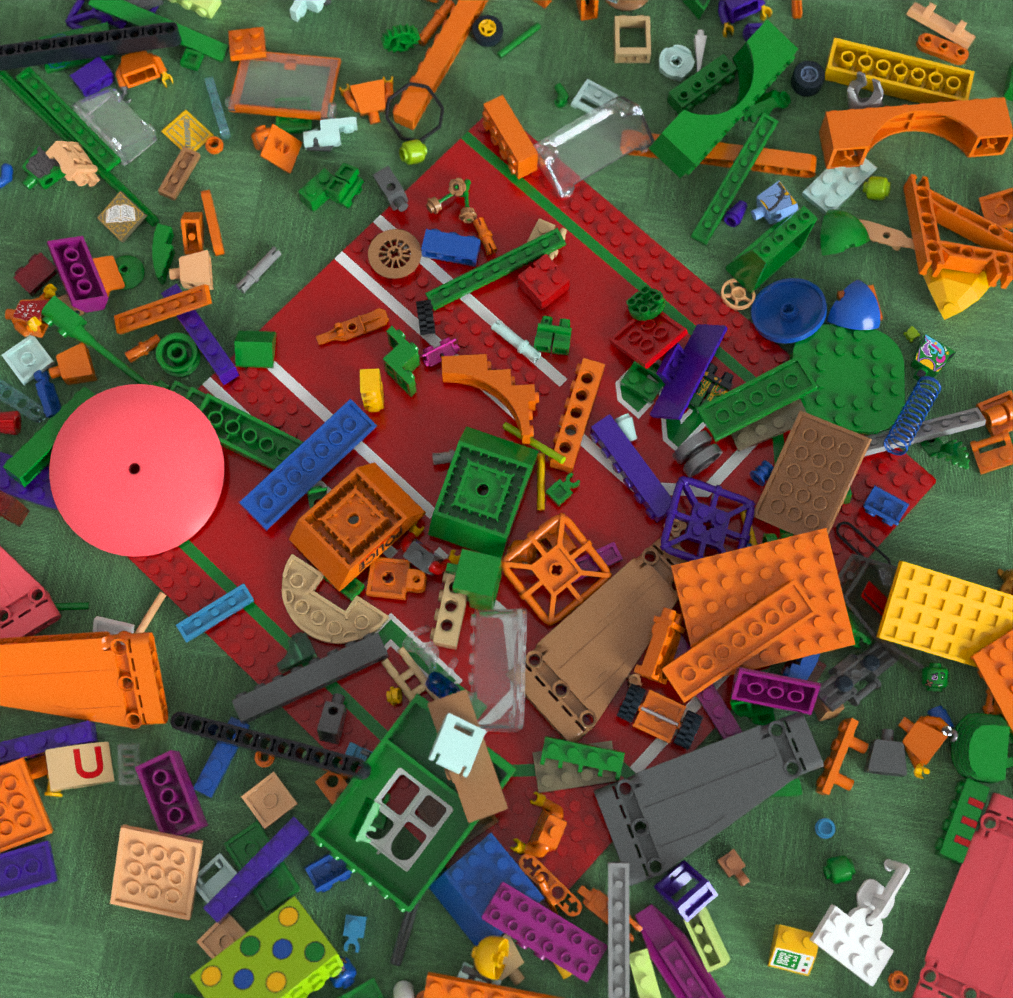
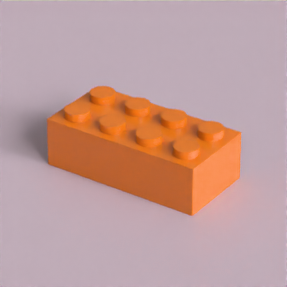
(509, 137)

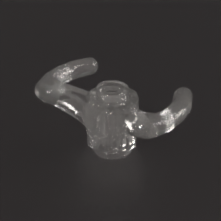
(428, 651)

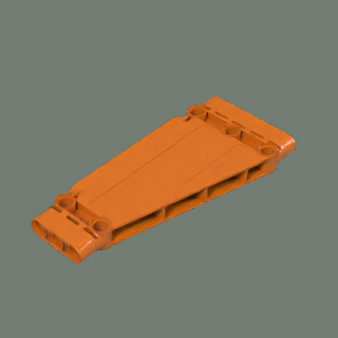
(85, 677)

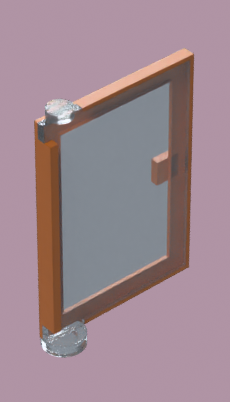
(286, 86)

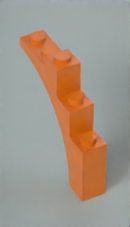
(477, 372)

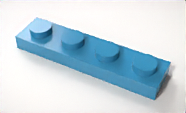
(215, 612)

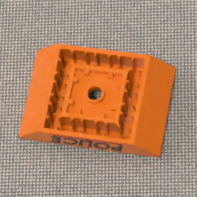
(344, 548)

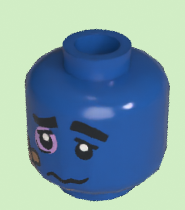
(346, 976)

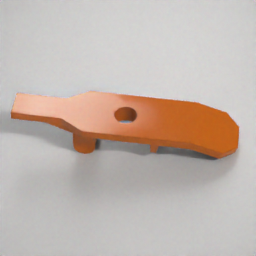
(363, 324)

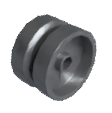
(697, 453)

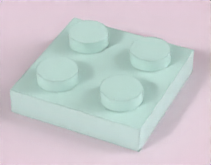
(27, 358)

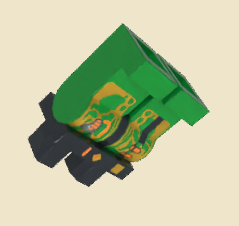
(711, 387)

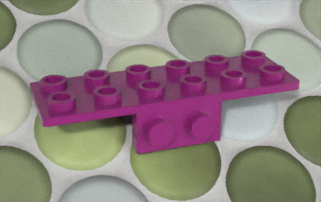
(544, 932)

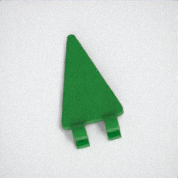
(857, 634)

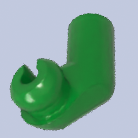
(562, 97)

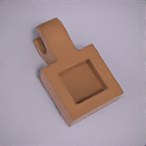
(732, 865)

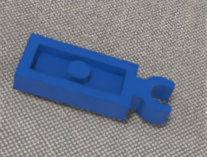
(47, 394)

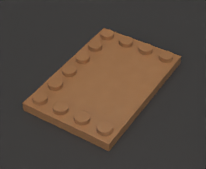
(811, 476)

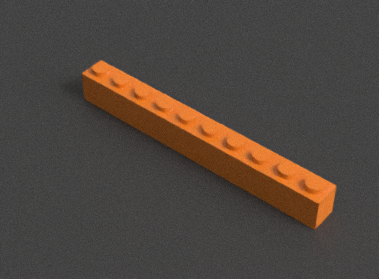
(437, 61)

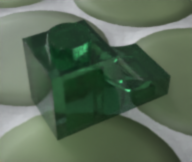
(299, 652)

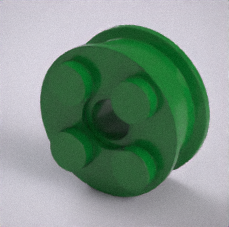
(185, 363)

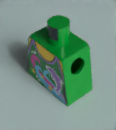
(930, 357)

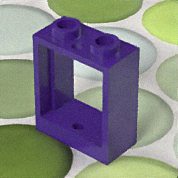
(692, 901)

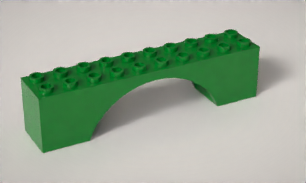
(694, 135)

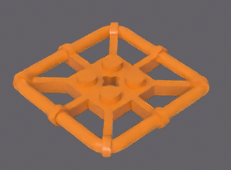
(543, 566)

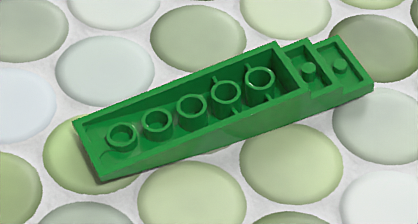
(240, 430)

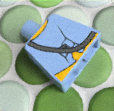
(774, 204)

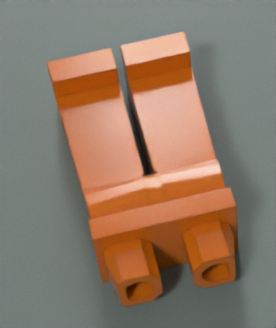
(662, 645)

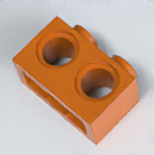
(332, 793)

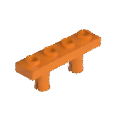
(833, 763)

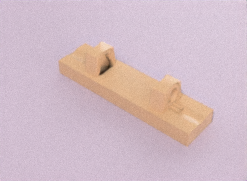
(942, 26)

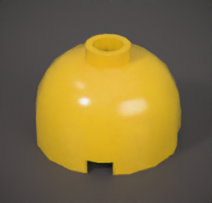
(490, 955)

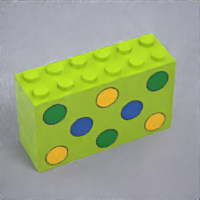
(274, 959)

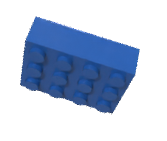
(472, 883)

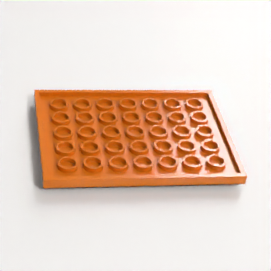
(730, 583)

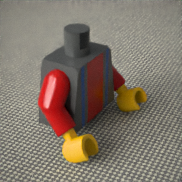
(423, 556)

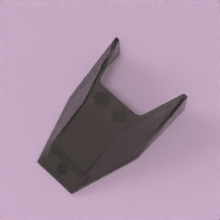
(853, 579)

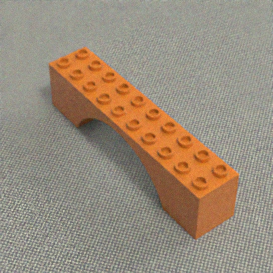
(956, 121)

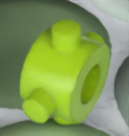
(911, 334)

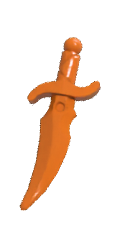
(546, 892)

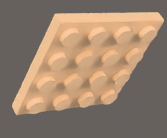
(156, 872)

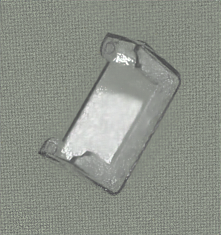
(593, 143)

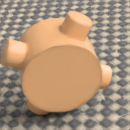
(634, 679)

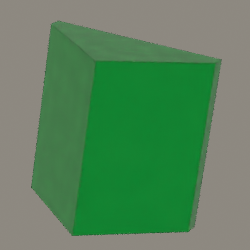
(255, 349)

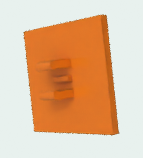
(281, 148)

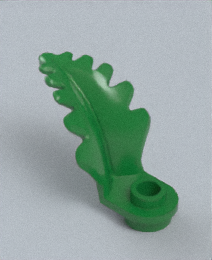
(766, 104)
(949, 450)

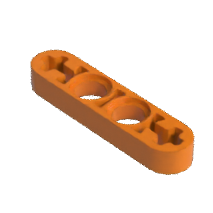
(212, 222)
(552, 882)

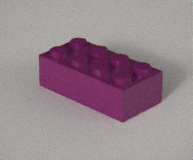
(171, 794)

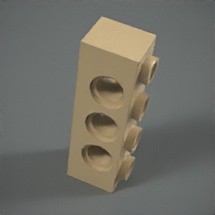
(448, 638)

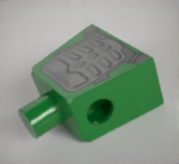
(41, 170)

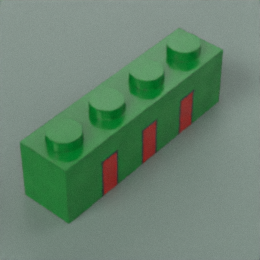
(962, 820)

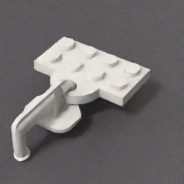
(856, 936)

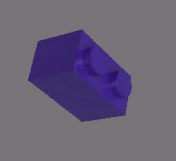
(92, 77)

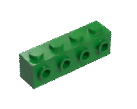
(702, 84)

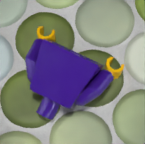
(736, 10)

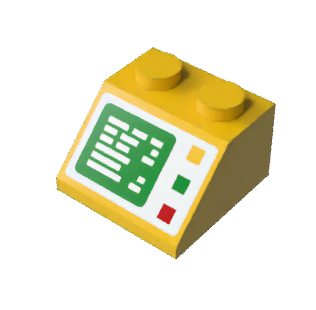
(792, 950)

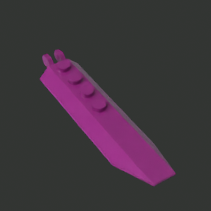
(675, 957)

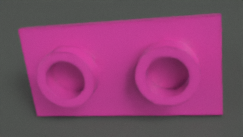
(432, 355)

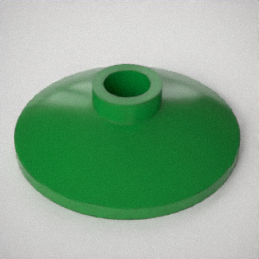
(134, 273)

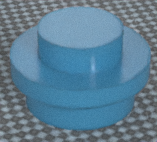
(824, 828)

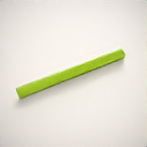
(536, 444)

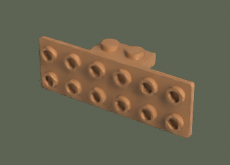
(480, 790)

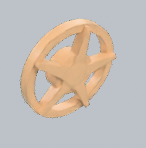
(737, 295)

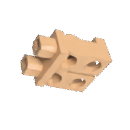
(74, 162)

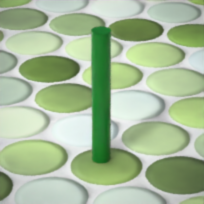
(519, 40)

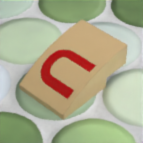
(79, 766)

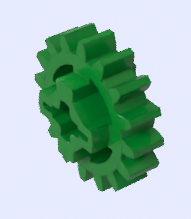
(400, 38)

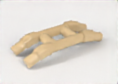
(413, 670)

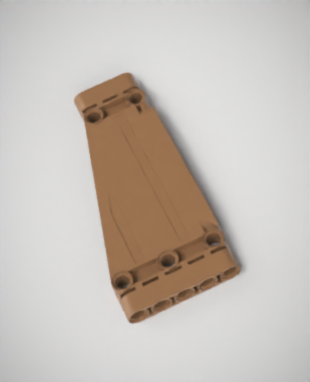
(600, 643)

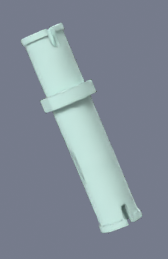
(522, 345)

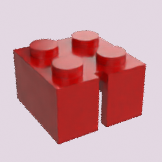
(543, 282)

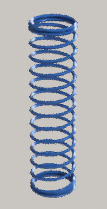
(910, 419)

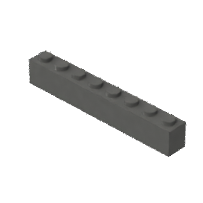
(310, 678)

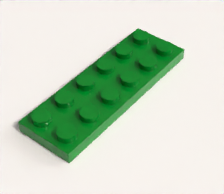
(757, 398)

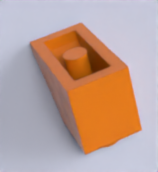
(192, 232)

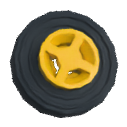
(482, 26)

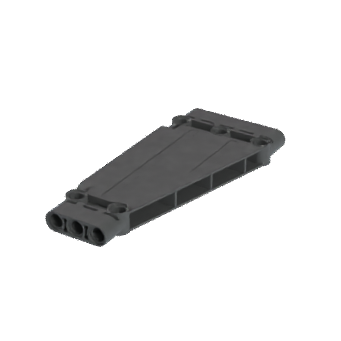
(703, 793)

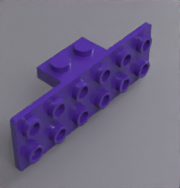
(684, 370)

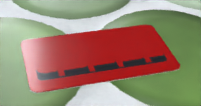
(874, 598)

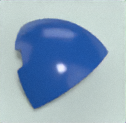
(856, 309)

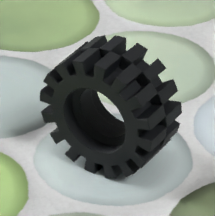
(425, 317)

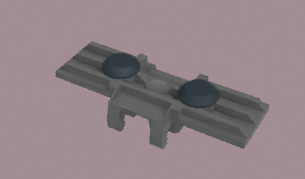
(851, 670)

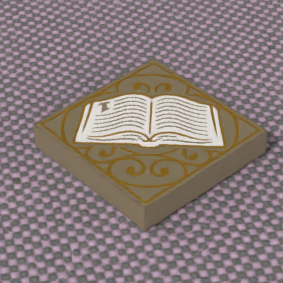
(121, 216)

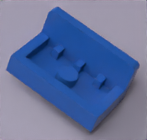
(885, 505)
(326, 872)

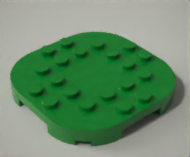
(856, 377)

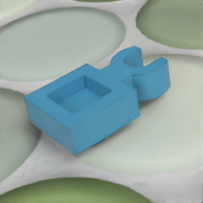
(355, 929)

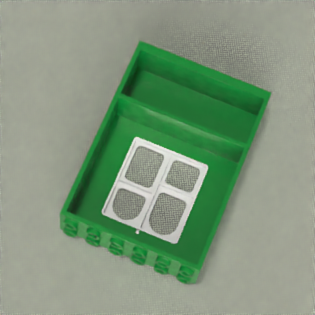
(405, 753)

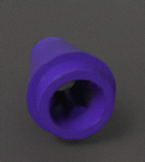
(735, 214)

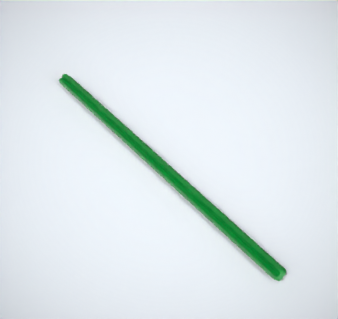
(33, 104)

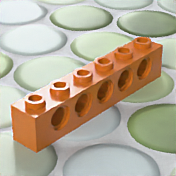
(593, 371)

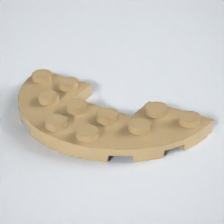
(320, 616)

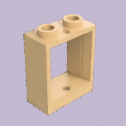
(632, 54)

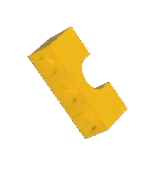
(371, 389)

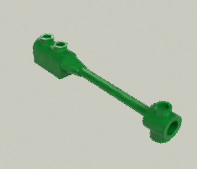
(72, 325)

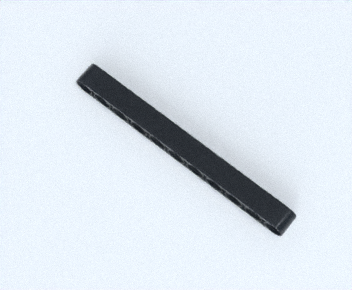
(89, 45)
(277, 746)

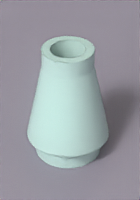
(626, 424)

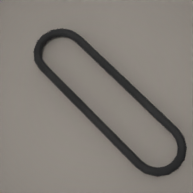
(866, 539)

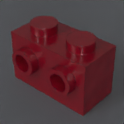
(35, 273)

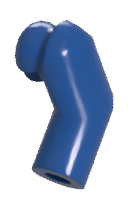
(6, 174)

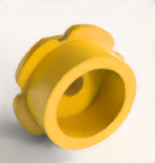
(394, 696)

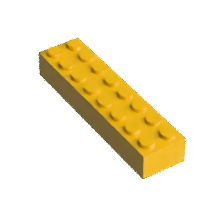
(898, 73)

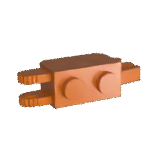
(597, 903)

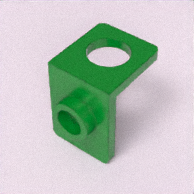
(316, 493)

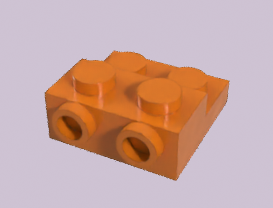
(999, 208)

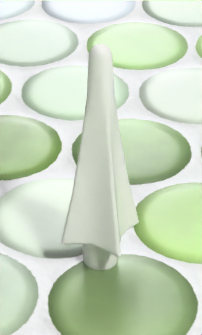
(699, 43)

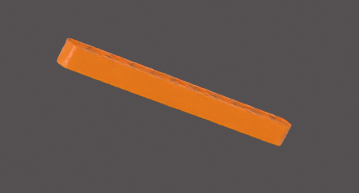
(768, 161)

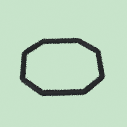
(398, 92)

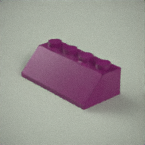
(78, 273)
(774, 690)

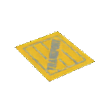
(187, 132)

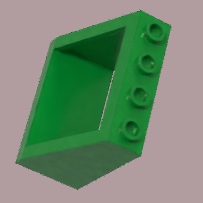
(772, 249)

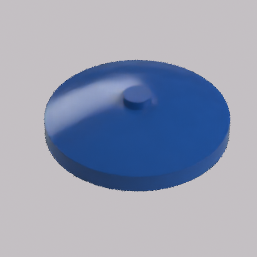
(789, 310)

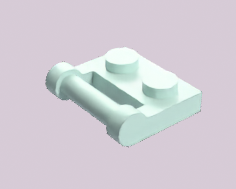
(594, 94)

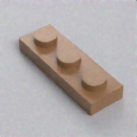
(179, 173)

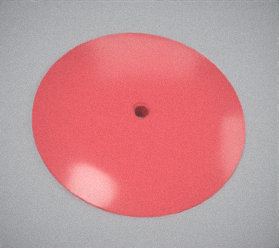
(176, 478)

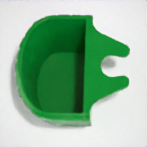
(982, 747)

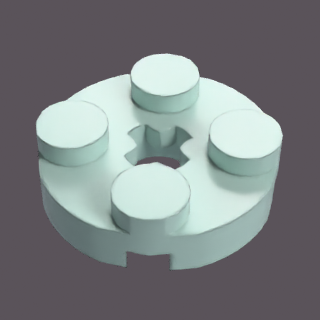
(672, 71)

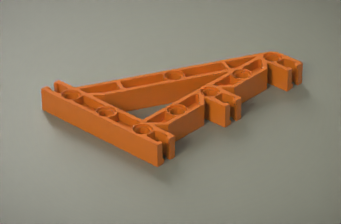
(929, 208)

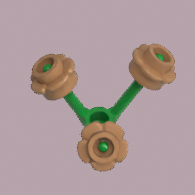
(459, 188)

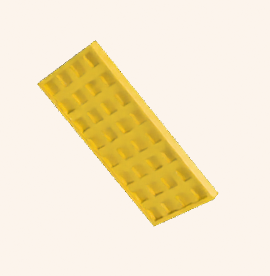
(943, 613)

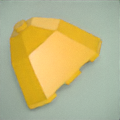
(955, 290)

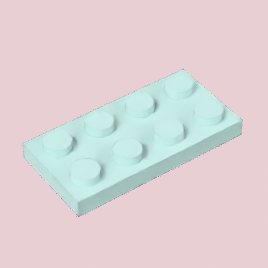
(837, 185)

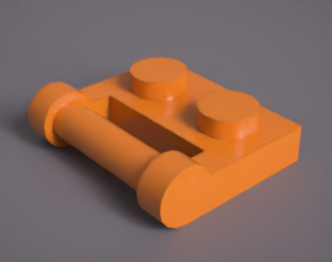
(994, 458)

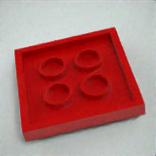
(648, 339)

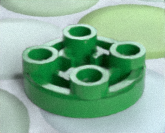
(646, 304)

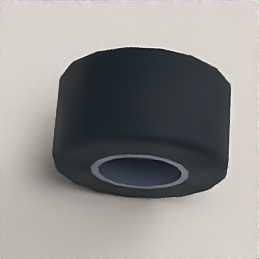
(807, 78)

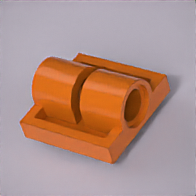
(998, 413)

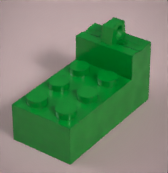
(477, 577)

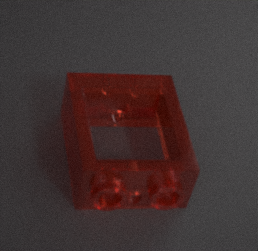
(12, 509)

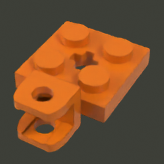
(403, 579)

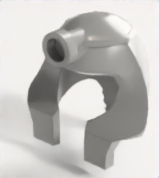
(856, 102)

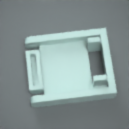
(456, 747)
(218, 881)

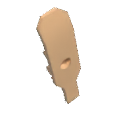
(896, 237)

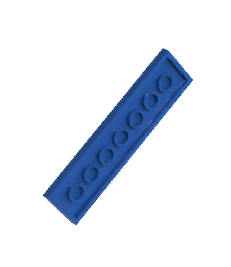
(308, 464)

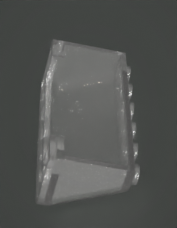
(498, 668)

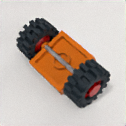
(659, 716)

